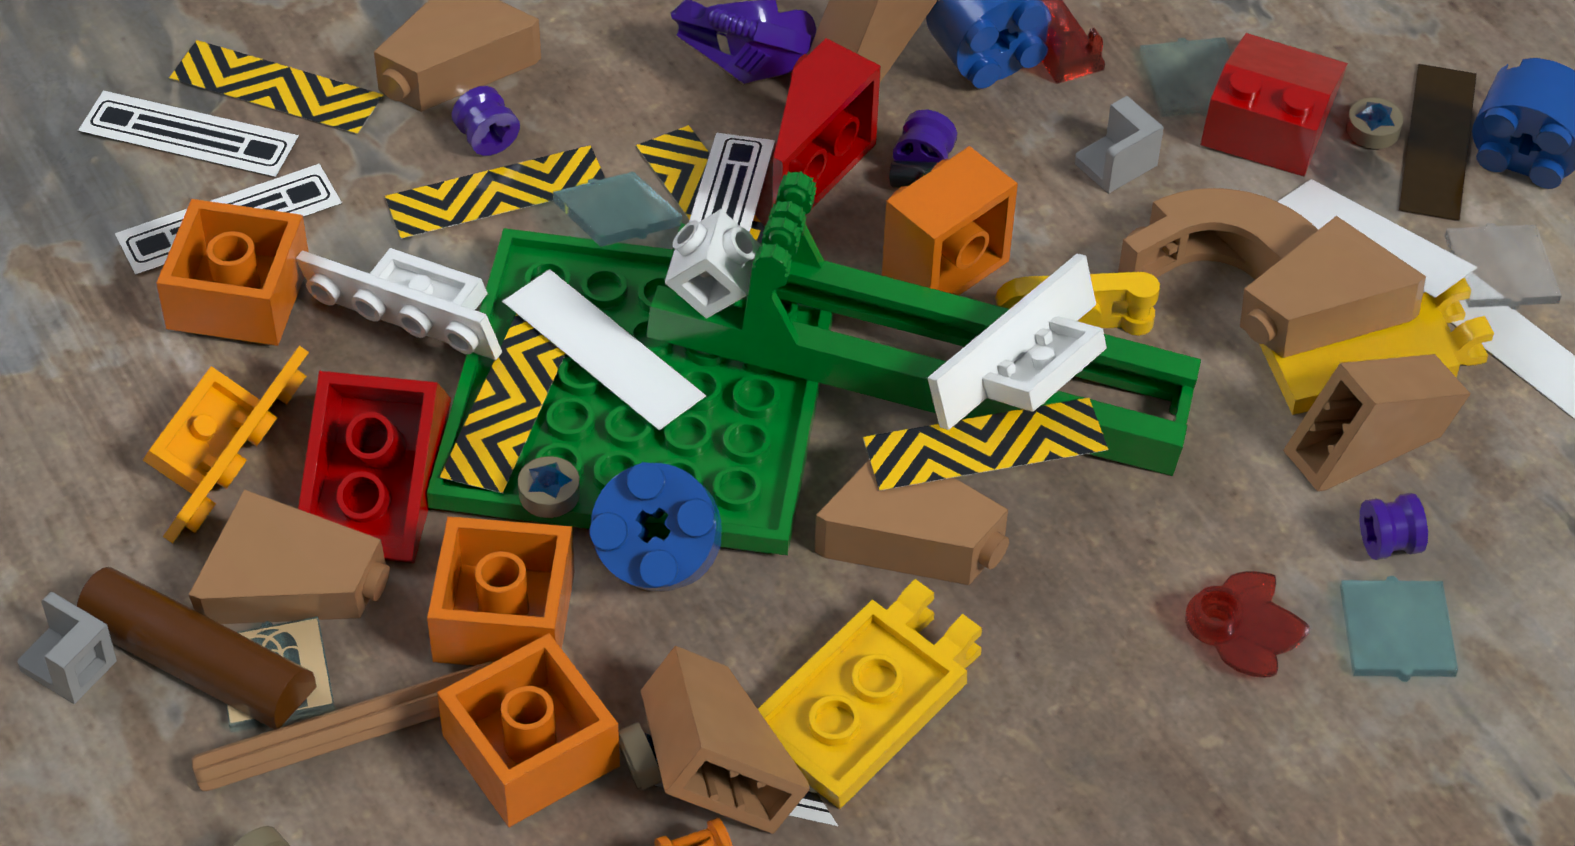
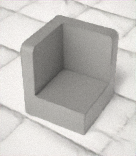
(1126, 150)
(70, 652)

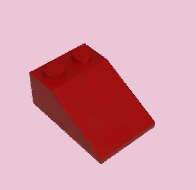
(1272, 103)
(827, 117)
(374, 456)

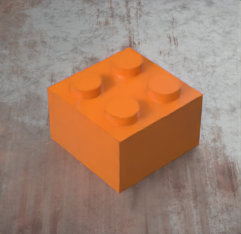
(950, 225)
(233, 272)
(498, 588)
(529, 729)

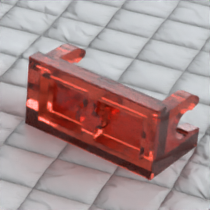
(1070, 50)

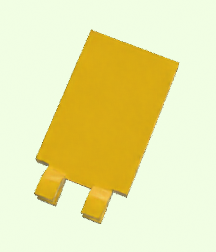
(1306, 373)
(869, 692)

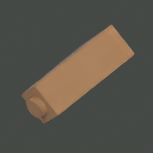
(872, 27)
(455, 49)
(1330, 292)
(1374, 415)
(915, 529)
(287, 567)
(717, 743)

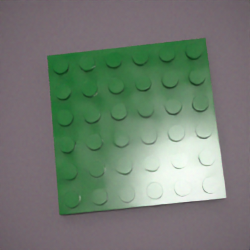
(738, 441)

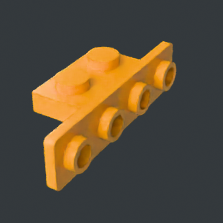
(208, 432)

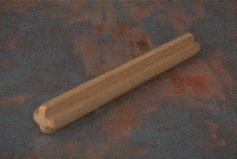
(322, 733)

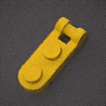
(1120, 298)

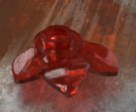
(1251, 625)

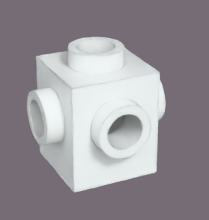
(712, 263)

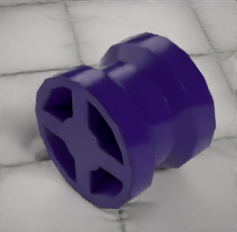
(485, 120)
(925, 137)
(1393, 526)

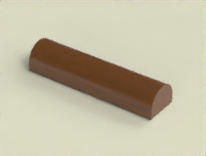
(197, 648)

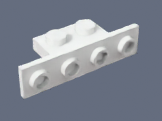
(410, 294)
(1024, 351)

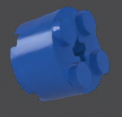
(990, 36)
(1529, 122)
(620, 531)

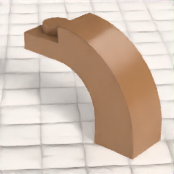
(1216, 227)

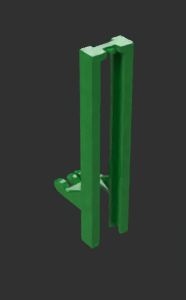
(793, 270)

